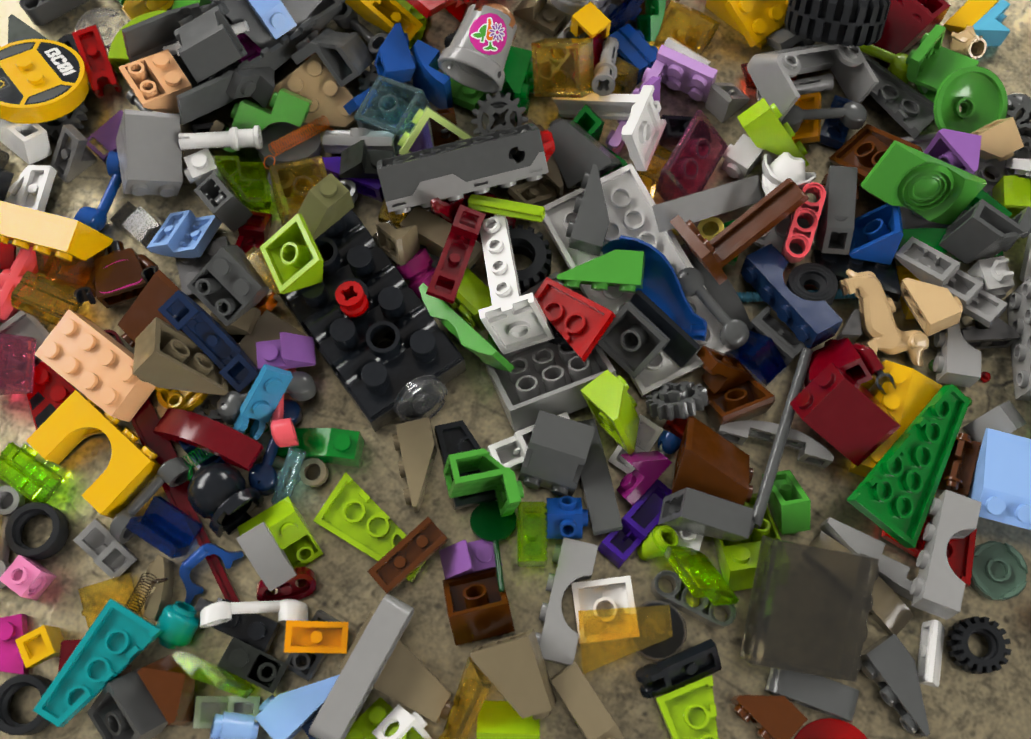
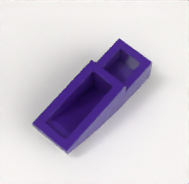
(636, 525)

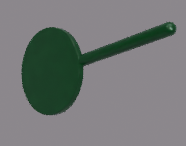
(491, 527)

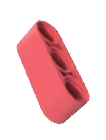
(799, 235)

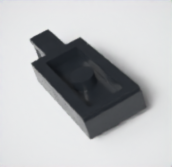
(249, 628)

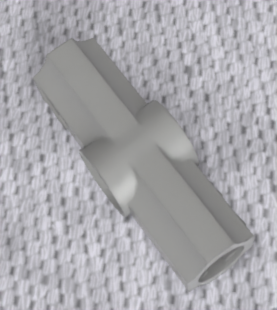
(338, 140)

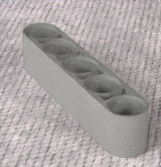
(709, 202)
(362, 669)

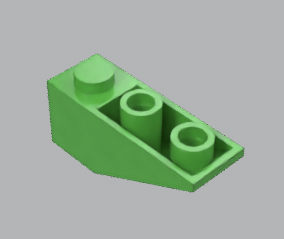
(613, 269)

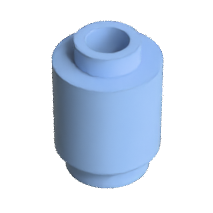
(234, 726)

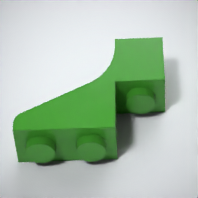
(286, 107)

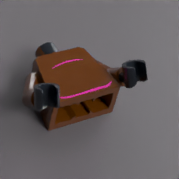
(117, 277)

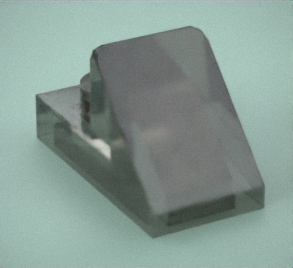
(136, 224)

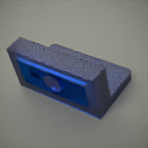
(166, 528)

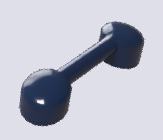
(263, 471)

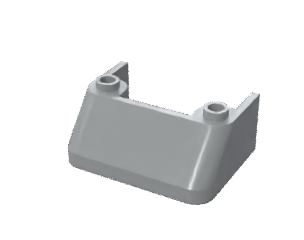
(774, 71)

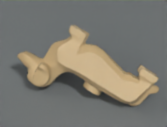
(878, 320)

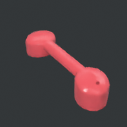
(283, 429)

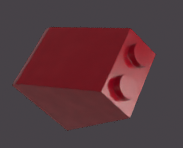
(844, 414)

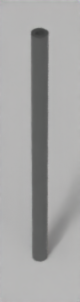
(780, 439)

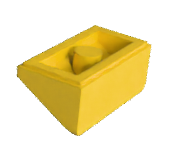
(969, 14)

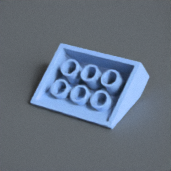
(1003, 479)

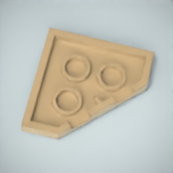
(317, 84)

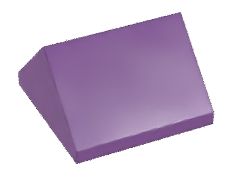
(956, 149)

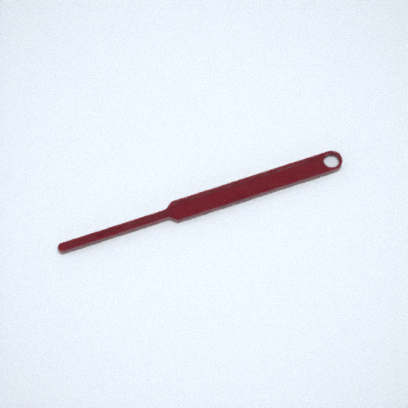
(144, 424)

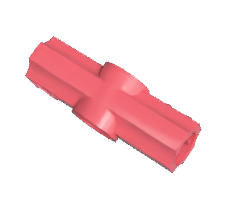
(9, 279)

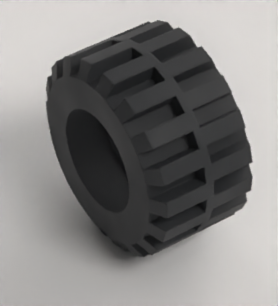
(535, 248)

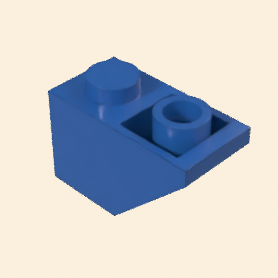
(394, 56)

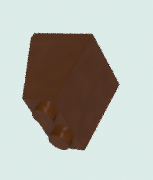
(146, 307)
(712, 465)

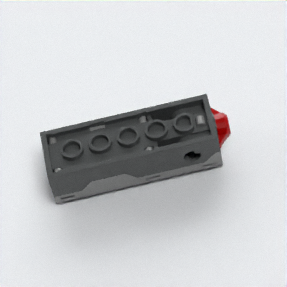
(465, 167)

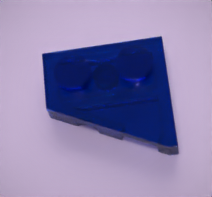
(622, 13)

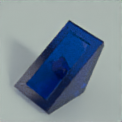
(760, 357)

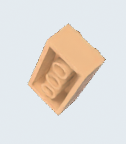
(95, 365)

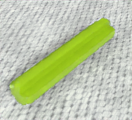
(506, 208)

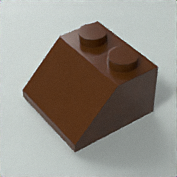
(477, 607)

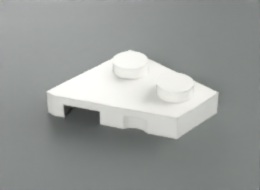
(33, 187)

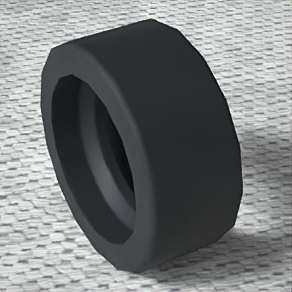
(20, 518)
(7, 692)

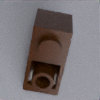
(770, 714)

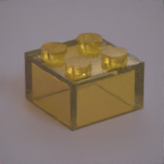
(563, 67)

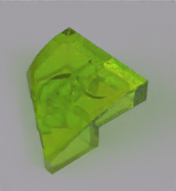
(247, 181)

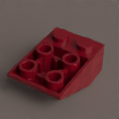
(908, 23)

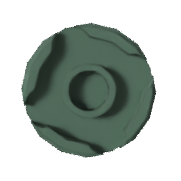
(998, 571)

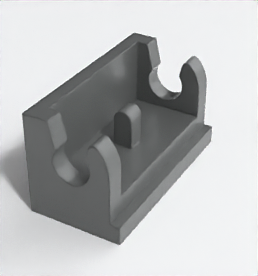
(786, 342)

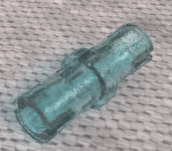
(293, 459)

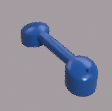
(97, 217)

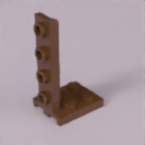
(741, 232)

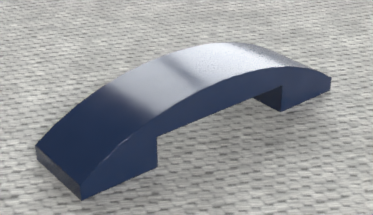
(211, 339)

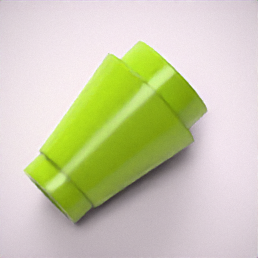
(657, 542)

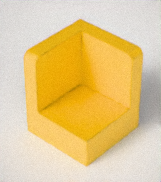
(590, 20)
(39, 645)

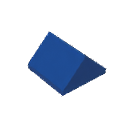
(877, 235)

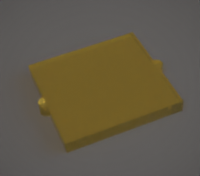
(97, 595)

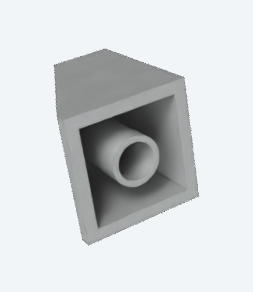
(150, 153)

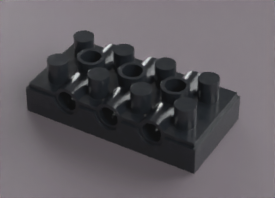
(393, 314)

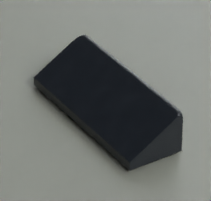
(681, 345)

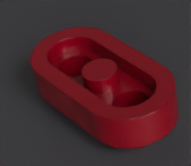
(291, 589)

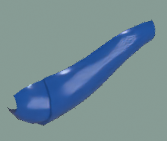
(663, 286)

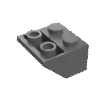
(229, 284)

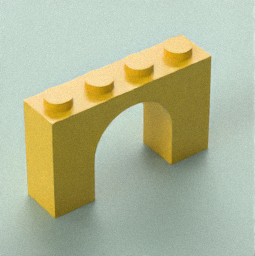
(129, 464)

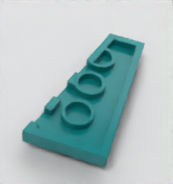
(100, 656)

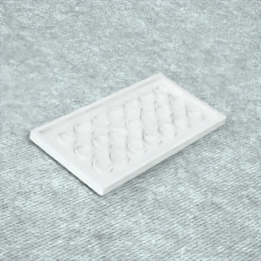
(632, 216)

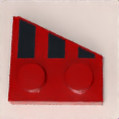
(48, 393)

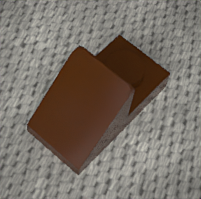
(721, 370)

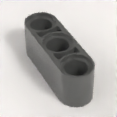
(44, 11)
(677, 598)
(814, 692)

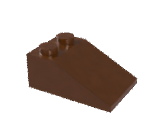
(866, 150)

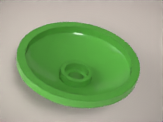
(978, 94)

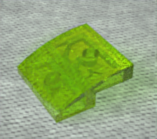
(700, 575)
(212, 674)

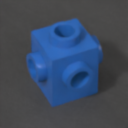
(565, 518)

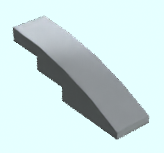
(941, 270)
(857, 542)

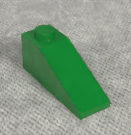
(329, 445)

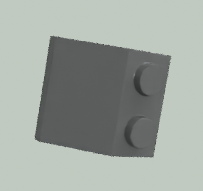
(127, 710)

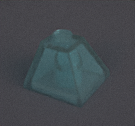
(391, 105)

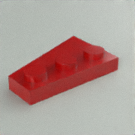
(574, 316)
(959, 552)

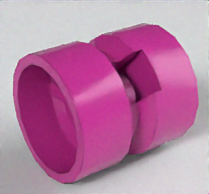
(417, 270)

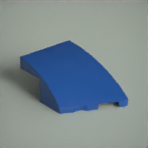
(428, 78)

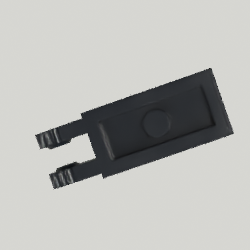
(679, 669)

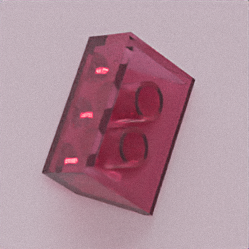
(691, 159)

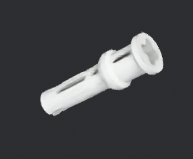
(233, 138)

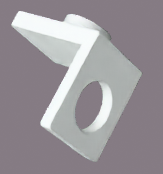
(405, 721)

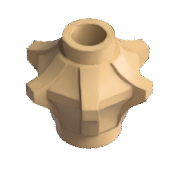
(968, 43)

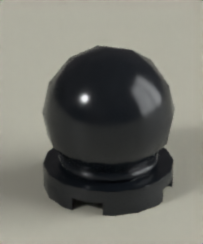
(222, 495)

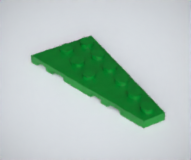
(906, 478)

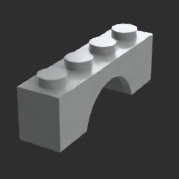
(956, 359)
(574, 564)
(937, 586)

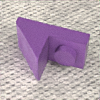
(287, 352)
(467, 558)

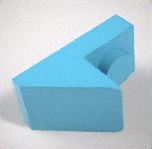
(991, 25)

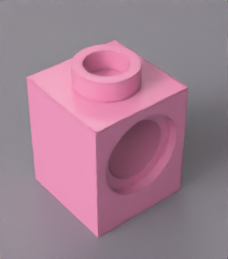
(27, 578)

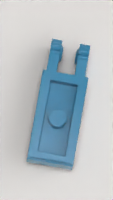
(262, 399)

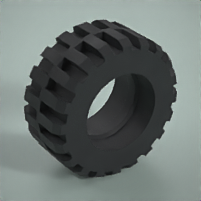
(838, 20)

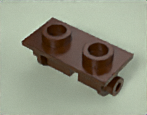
(960, 465)

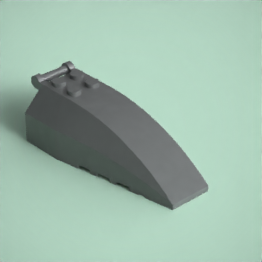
(206, 96)

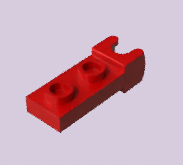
(95, 59)

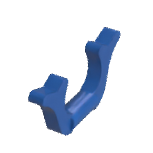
(195, 558)

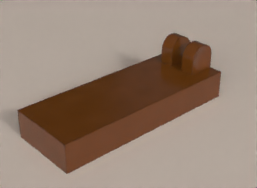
(408, 555)

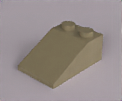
(175, 362)

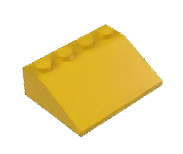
(903, 403)

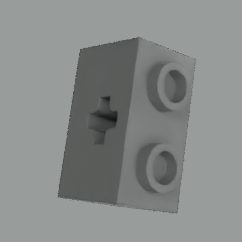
(223, 202)

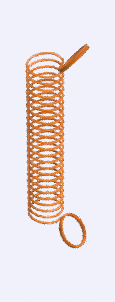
(325, 127)

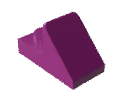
(647, 470)

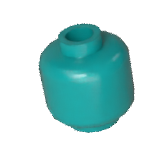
(179, 624)

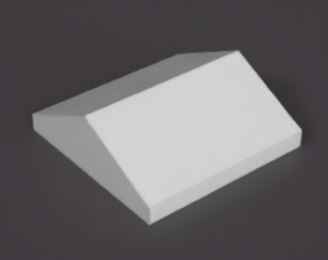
(602, 594)

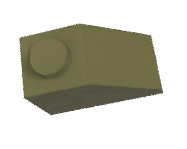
(325, 205)

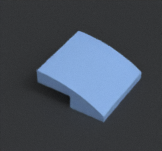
(184, 235)

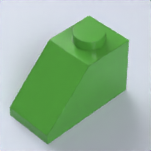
(789, 504)

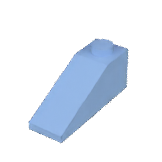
(273, 16)
(288, 712)

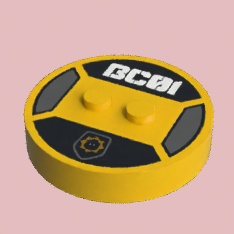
(40, 81)

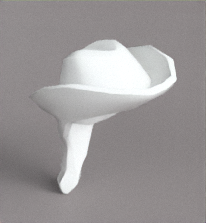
(784, 167)

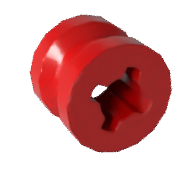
(357, 304)

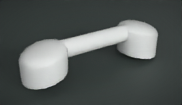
(222, 611)

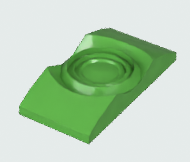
(922, 184)
(464, 332)

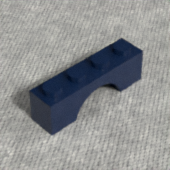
(809, 320)

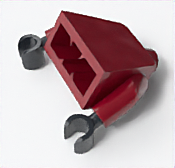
(855, 360)

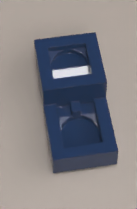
(833, 131)

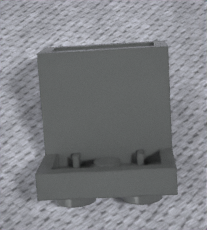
(208, 42)
(340, 52)
(984, 232)
(556, 454)

